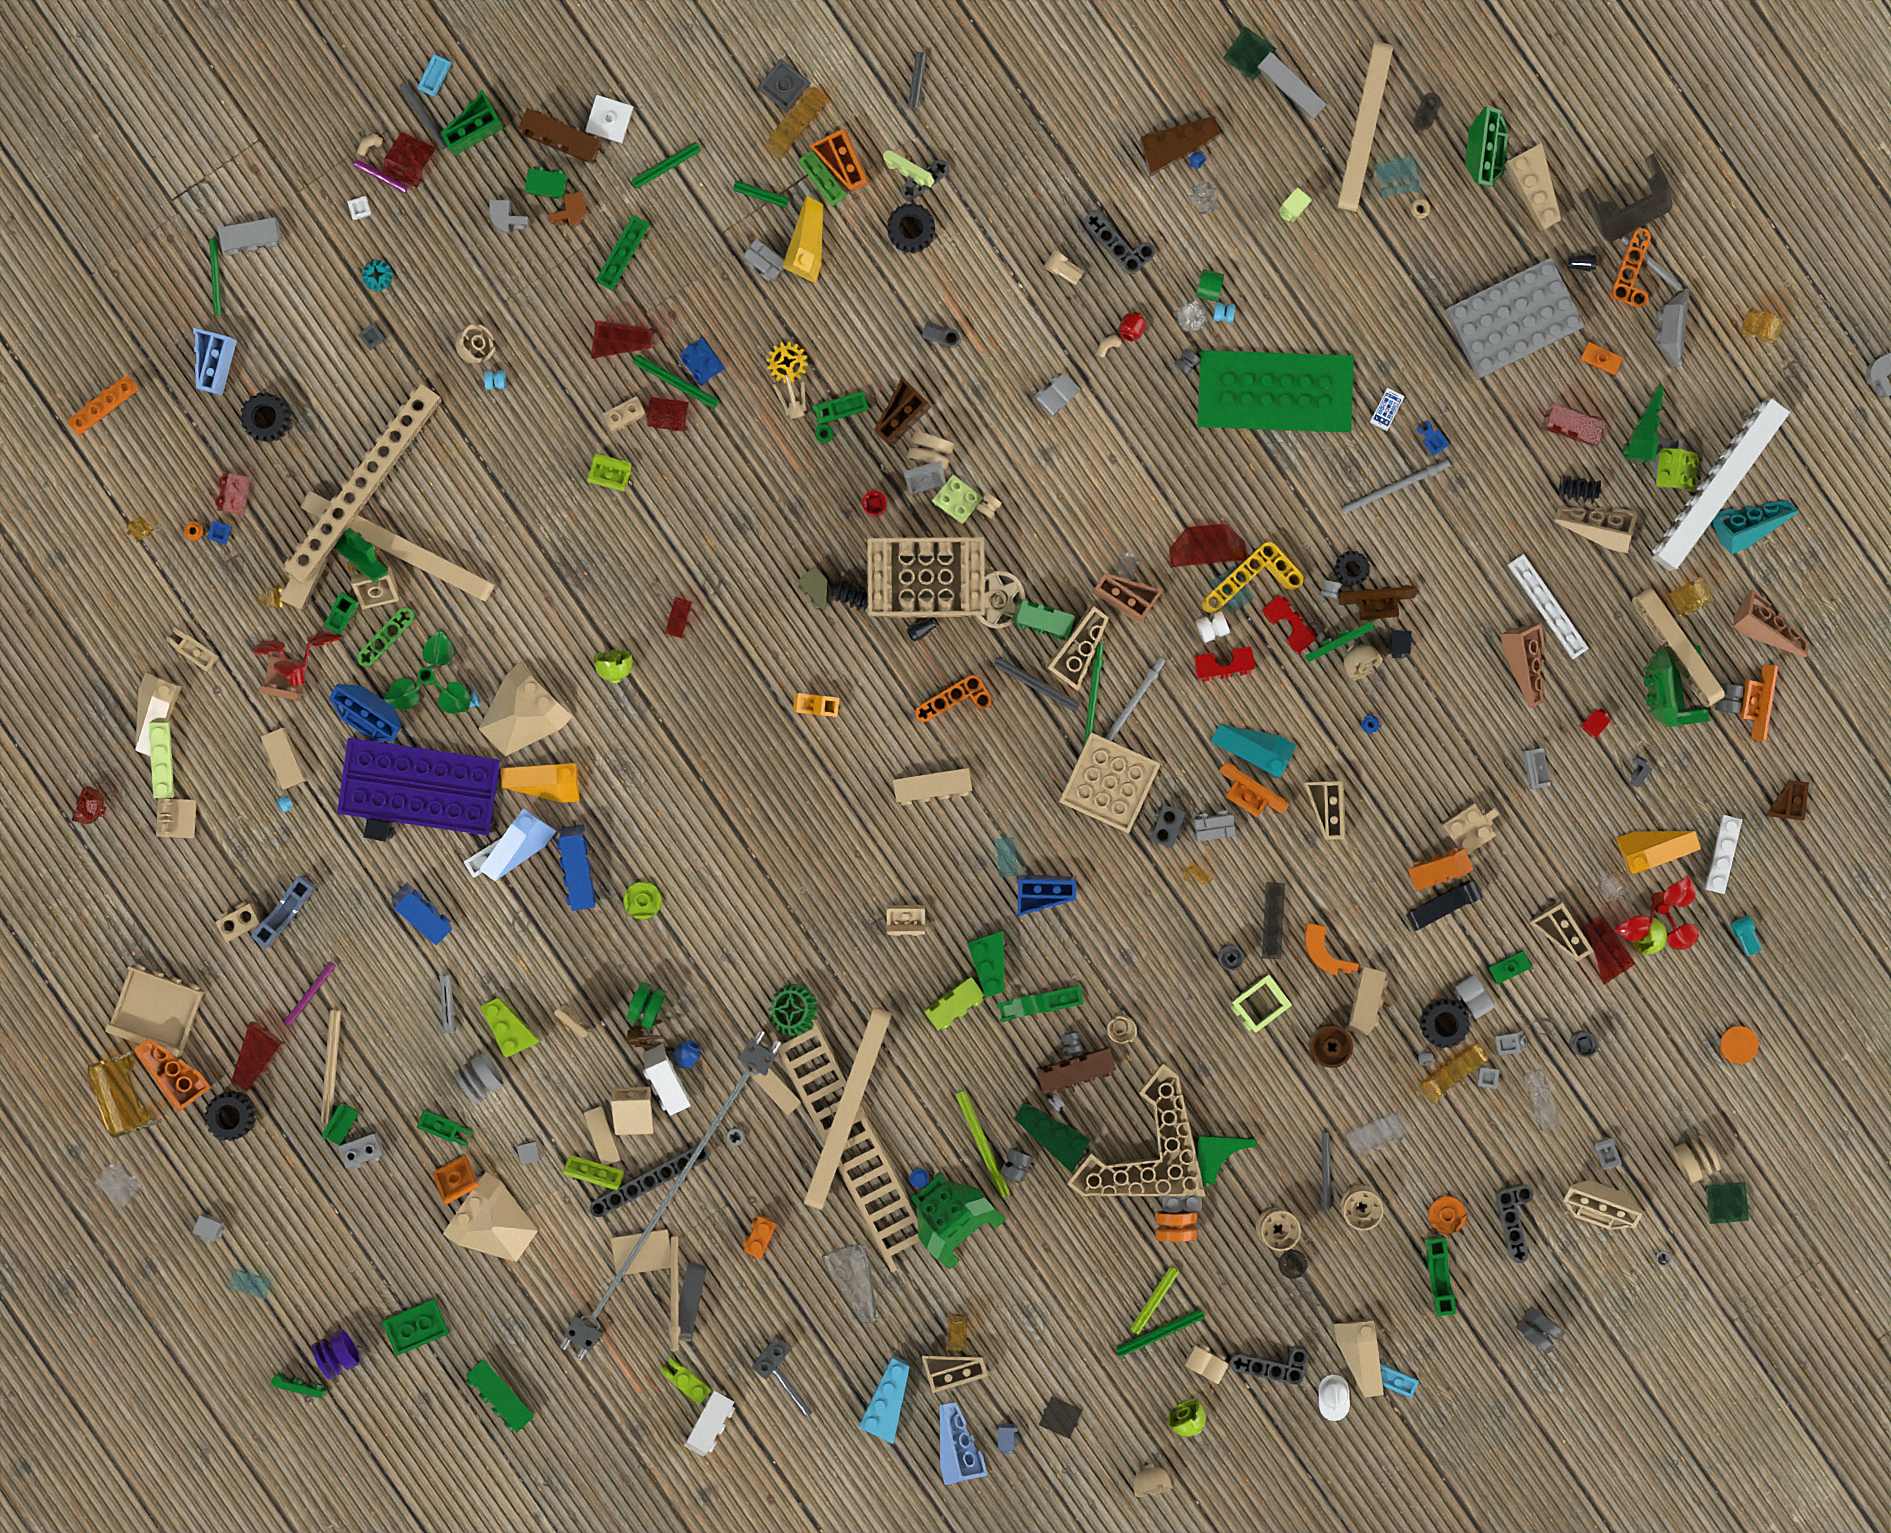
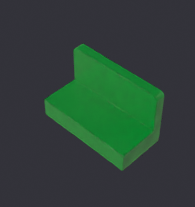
(340, 1124)

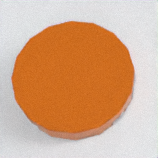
(1739, 1044)
(1446, 1214)

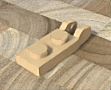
(193, 650)

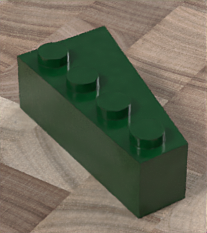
(1055, 1136)

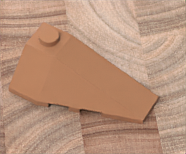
(1761, 623)
(1523, 652)

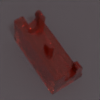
(679, 617)

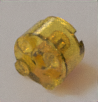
(1762, 325)
(1690, 597)

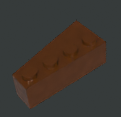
(559, 136)
(1175, 143)

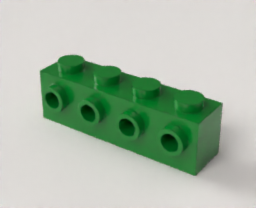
(499, 1395)

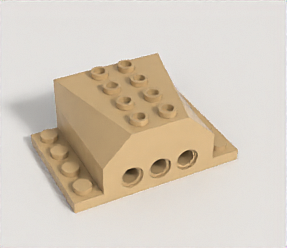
(926, 577)

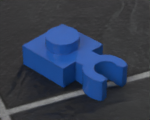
(1434, 440)

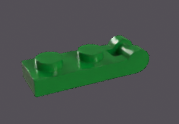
(841, 408)
(297, 1385)

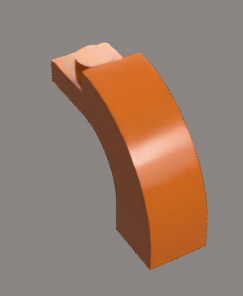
(1315, 947)

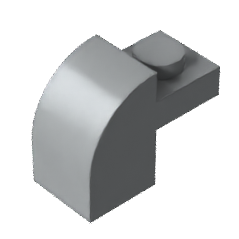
(501, 216)
(1878, 373)

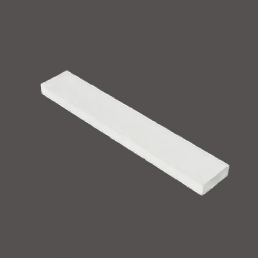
(1548, 606)

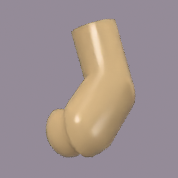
(367, 142)
(1108, 342)

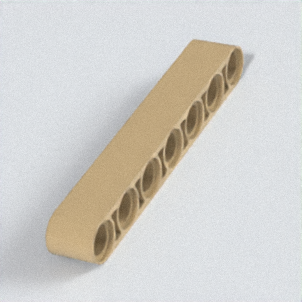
(1678, 647)

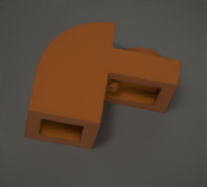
(574, 213)

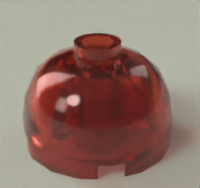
(89, 806)

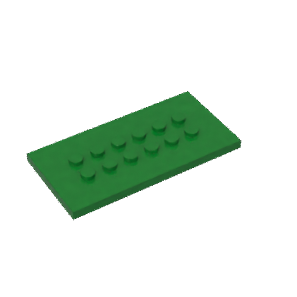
(1275, 391)

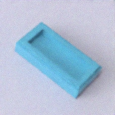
(434, 75)

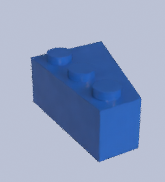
(1042, 891)
(421, 914)

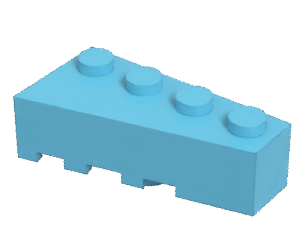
(885, 1405)

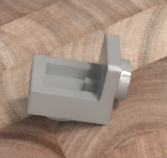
(1607, 1153)

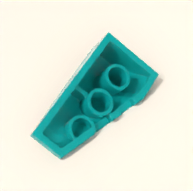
(1746, 526)
(1261, 749)

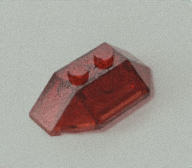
(1207, 546)

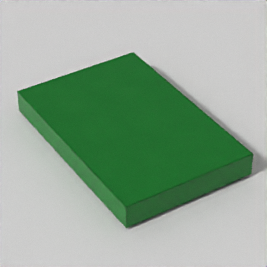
(415, 1326)

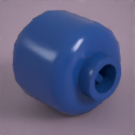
(686, 1054)

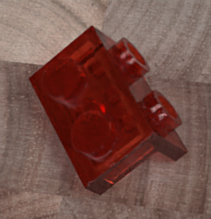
(667, 414)
(232, 493)

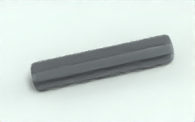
(917, 80)

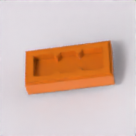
(1601, 358)

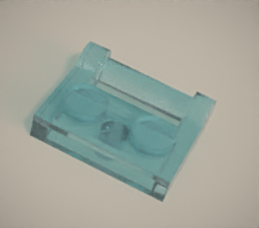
(1396, 171)

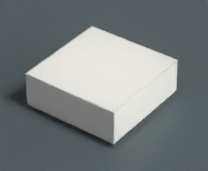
(359, 208)

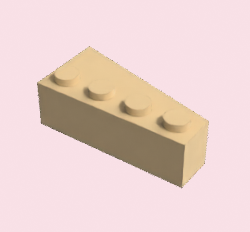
(1535, 186)
(1075, 653)

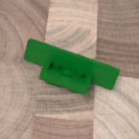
(360, 554)

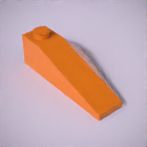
(173, 1077)

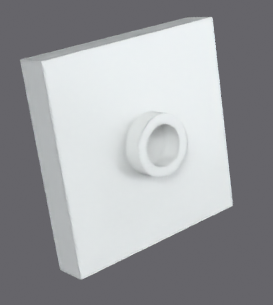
(609, 119)

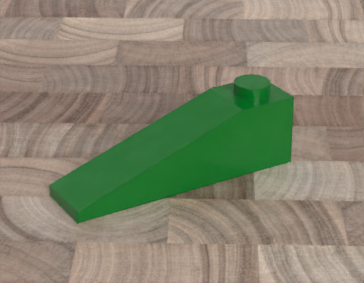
(1643, 440)

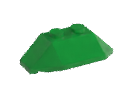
(1487, 146)

